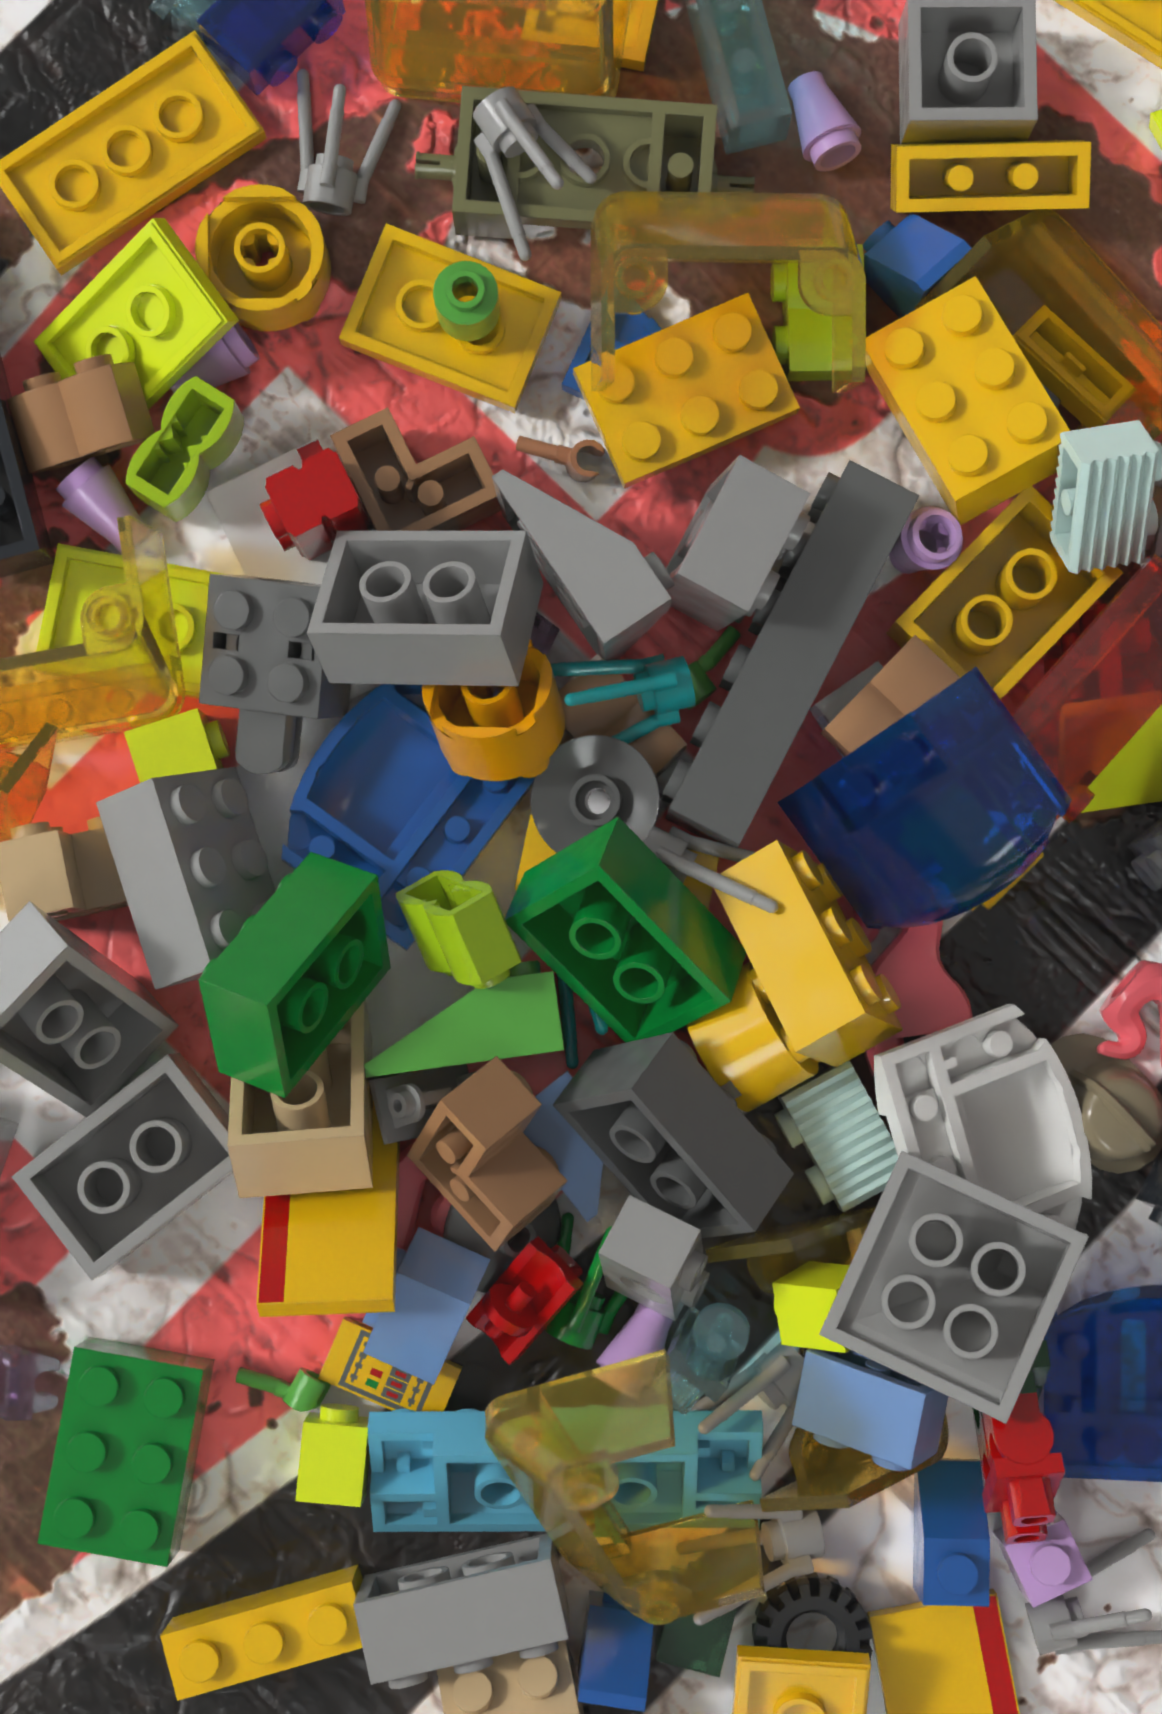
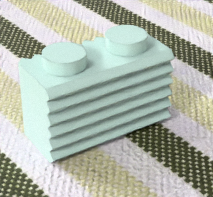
(1105, 495)
(840, 1134)

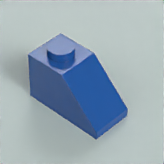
(909, 260)
(951, 1535)
(613, 1655)

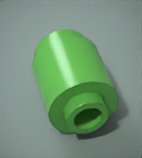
(466, 319)

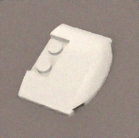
(990, 1110)

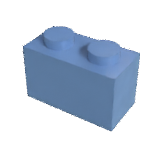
(431, 1301)
(868, 1408)

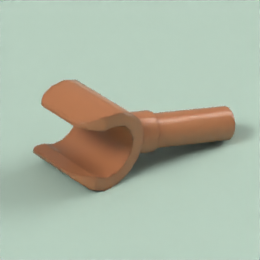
(563, 455)

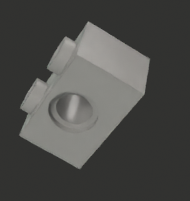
(654, 1259)

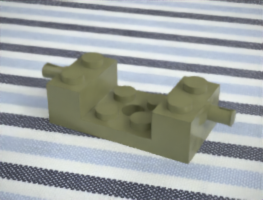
(639, 140)

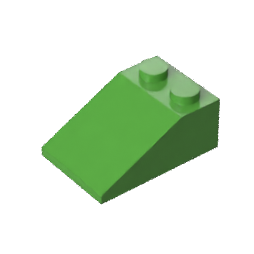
(498, 1021)

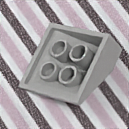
(591, 569)
(954, 1286)

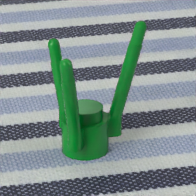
(583, 1314)

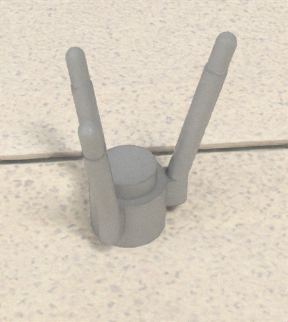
(513, 128)
(330, 182)
(674, 853)
(776, 1381)
(788, 1537)
(1061, 1624)

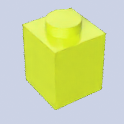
(177, 745)
(804, 1302)
(334, 1457)

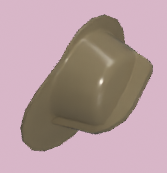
(1116, 1105)

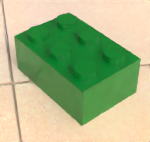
(626, 934)
(295, 973)
(126, 1451)

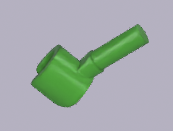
(701, 682)
(302, 1394)

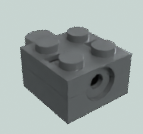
(265, 667)

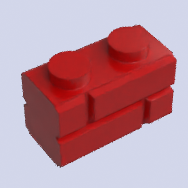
(313, 505)

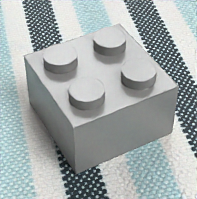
(967, 71)

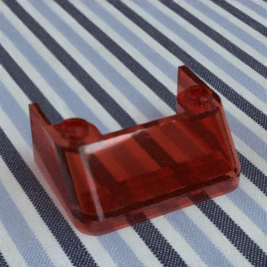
(1100, 687)

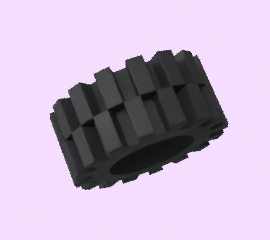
(812, 1596)

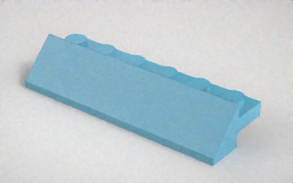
(442, 1477)

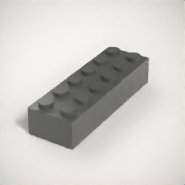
(795, 648)

